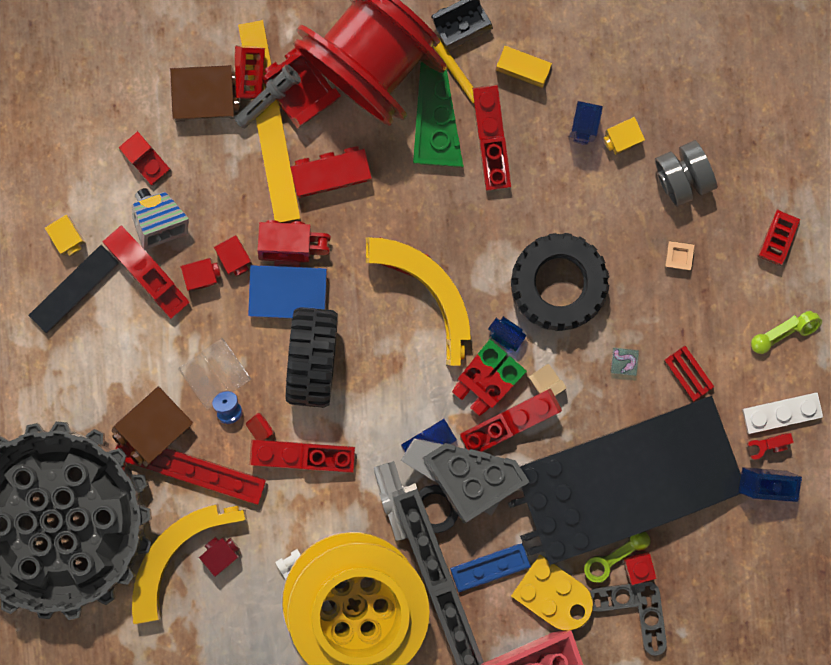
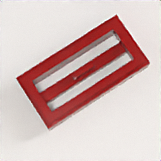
(701, 391)

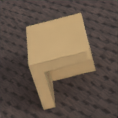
(545, 379)

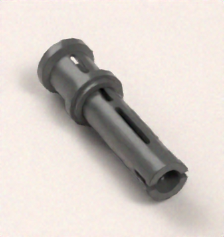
(277, 91)

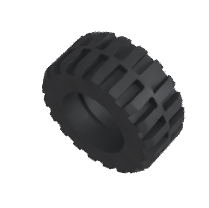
(594, 275)
(311, 357)

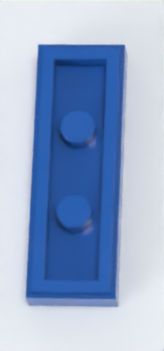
(490, 567)

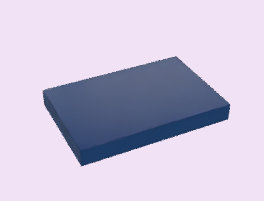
(281, 290)

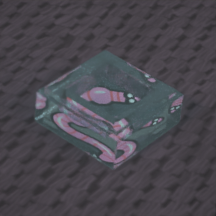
(624, 361)

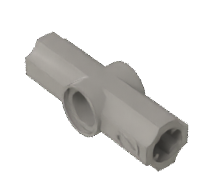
(389, 481)

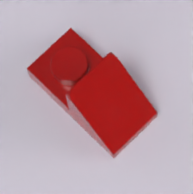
(144, 158)

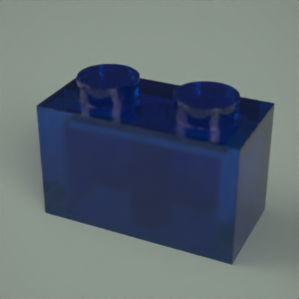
(585, 122)
(770, 484)

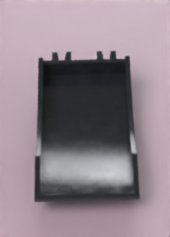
(629, 481)

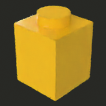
(623, 136)
(65, 236)

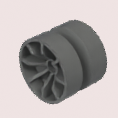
(678, 176)

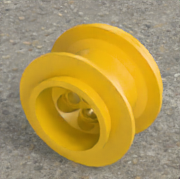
(351, 557)

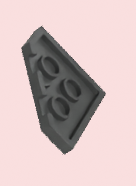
(473, 478)

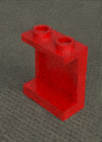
(309, 96)

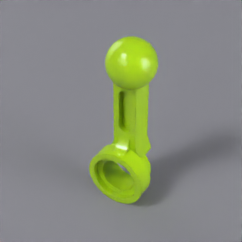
(805, 324)
(637, 542)

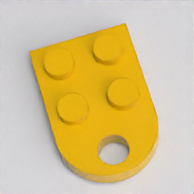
(553, 594)

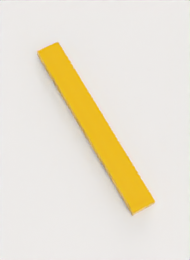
(272, 136)

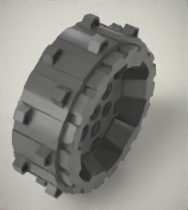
(107, 547)

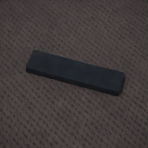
(73, 288)

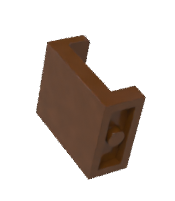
(203, 93)
(151, 427)

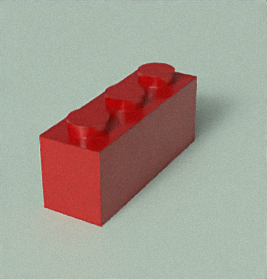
(330, 172)

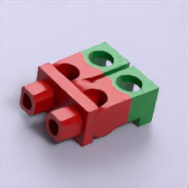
(486, 385)

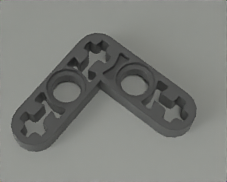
(634, 601)

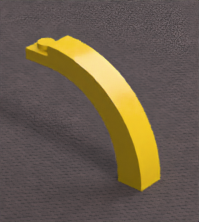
(436, 281)
(150, 574)

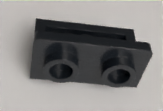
(461, 23)

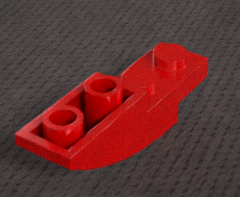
(491, 137)
(146, 271)
(511, 421)
(302, 455)

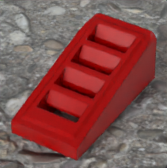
(240, 71)
(772, 257)

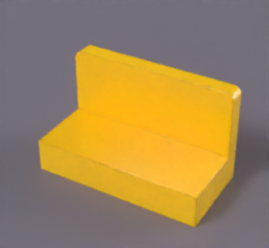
(523, 66)

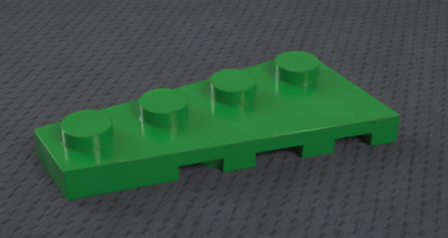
(436, 126)

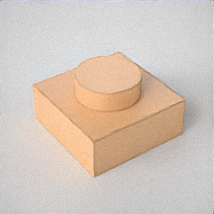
(679, 256)

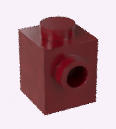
(219, 554)

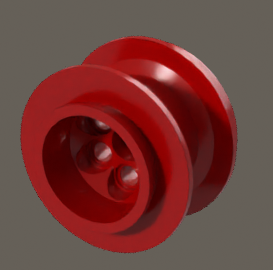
(372, 53)

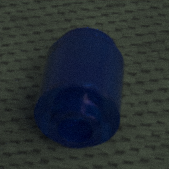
(506, 333)

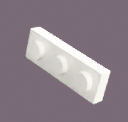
(782, 413)

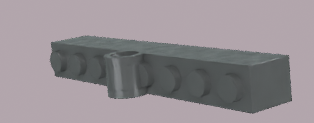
(437, 576)

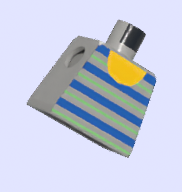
(157, 218)

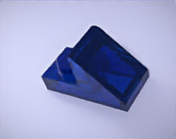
(437, 433)

